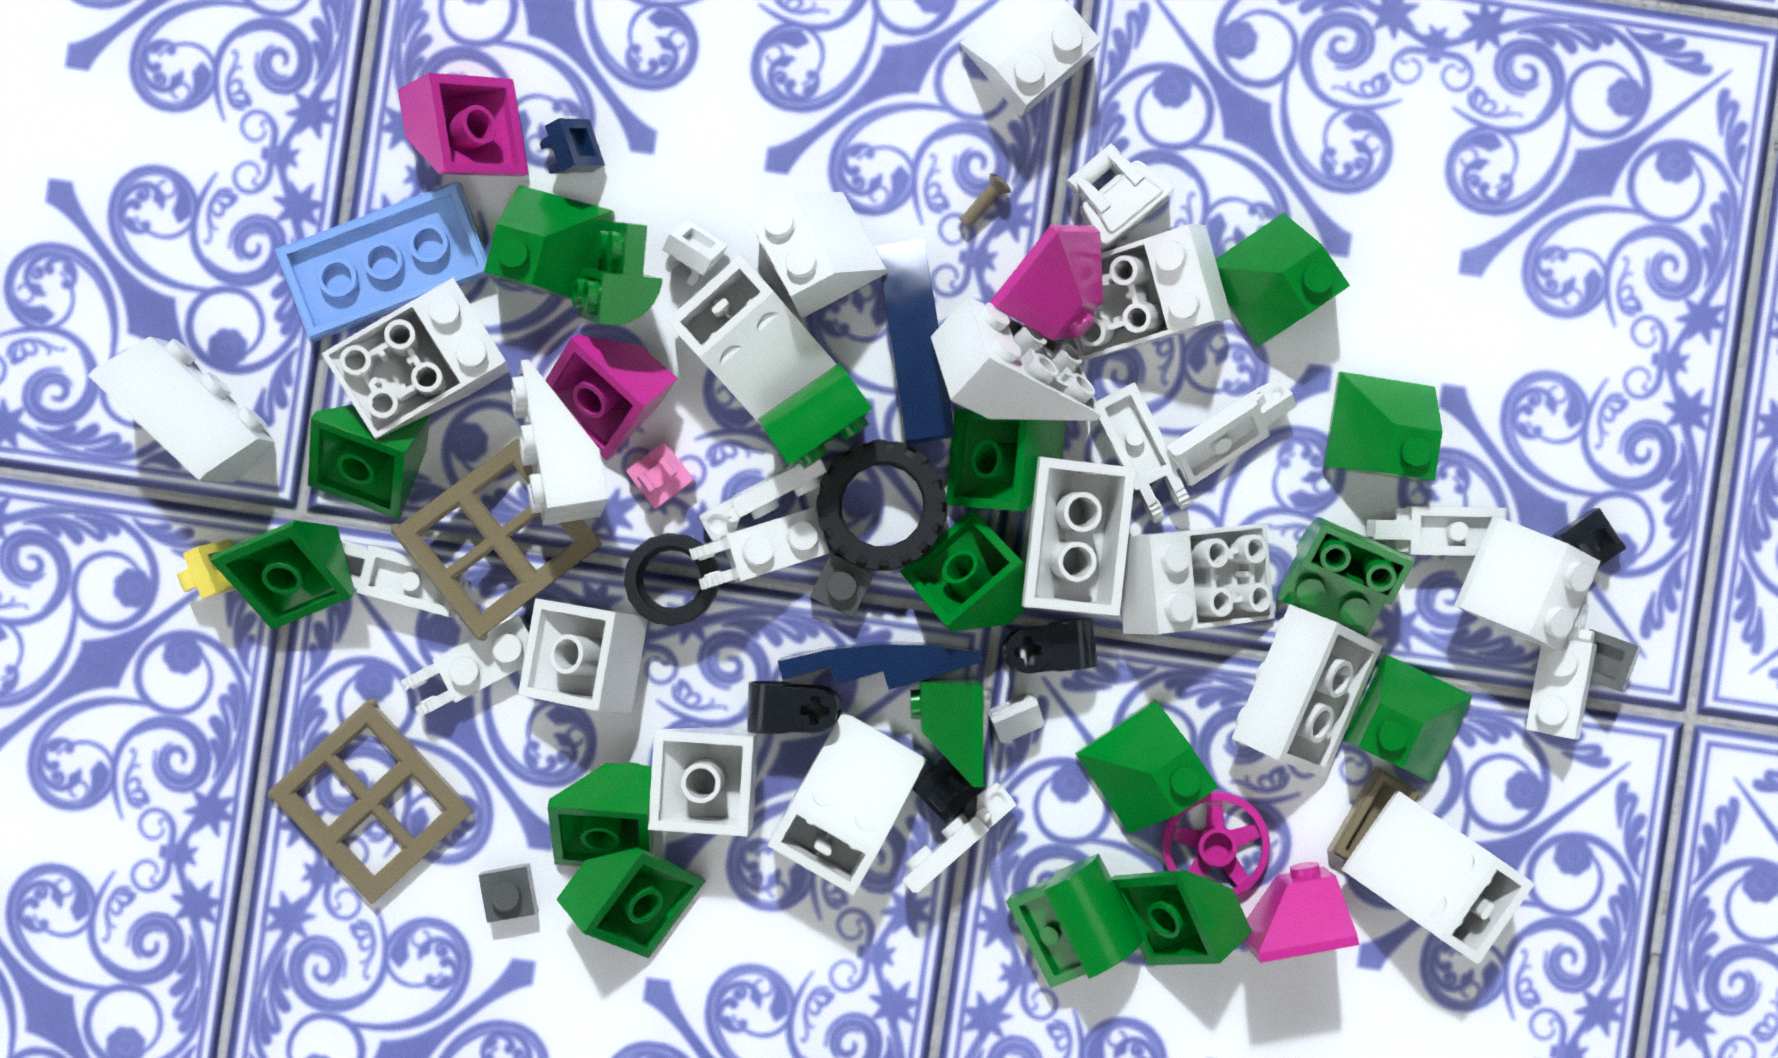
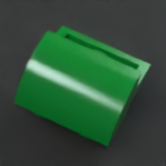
(618, 289)
(816, 416)
(1343, 575)
(1075, 922)

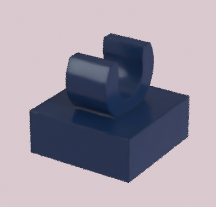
(573, 146)

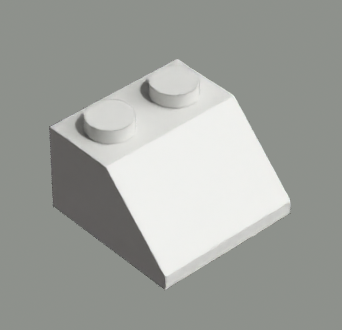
(1031, 49)
(816, 248)
(1527, 583)
(583, 656)
(703, 781)

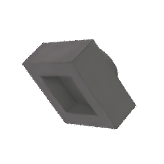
(841, 585)
(1613, 661)
(508, 892)

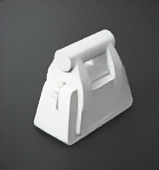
(1124, 200)

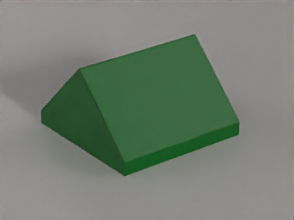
(289, 571)

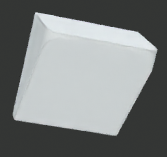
(1016, 717)

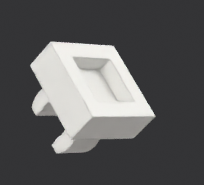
(693, 248)

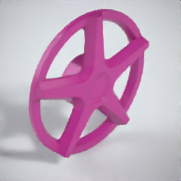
(1216, 843)

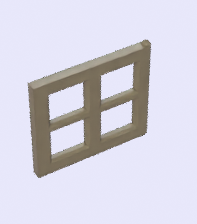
(496, 538)
(370, 801)

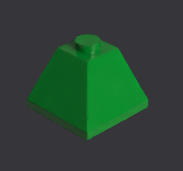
(545, 241)
(1277, 278)
(1384, 428)
(997, 459)
(365, 469)
(970, 577)
(1408, 717)
(953, 721)
(1146, 769)
(602, 814)
(629, 898)
(1183, 917)

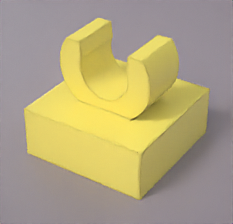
(203, 573)

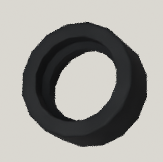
(636, 589)

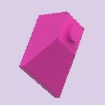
(464, 124)
(1056, 283)
(609, 388)
(1300, 916)

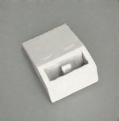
(1156, 292)
(750, 339)
(416, 360)
(1010, 368)
(564, 459)
(1196, 579)
(847, 803)
(1438, 877)

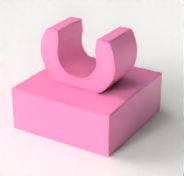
(660, 475)

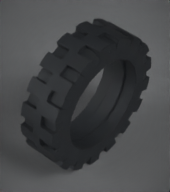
(843, 471)

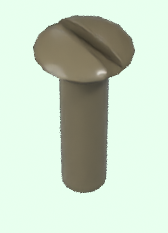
(987, 197)

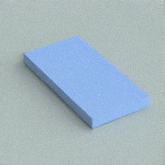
(383, 260)

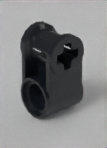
(1059, 646)
(781, 707)

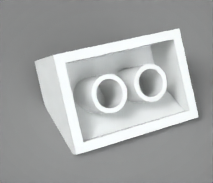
(184, 409)
(1078, 536)
(1306, 691)

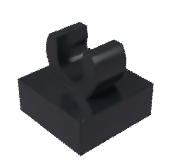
(1592, 536)
(944, 789)

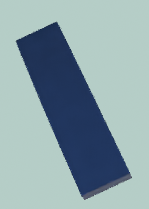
(910, 325)
(900, 661)

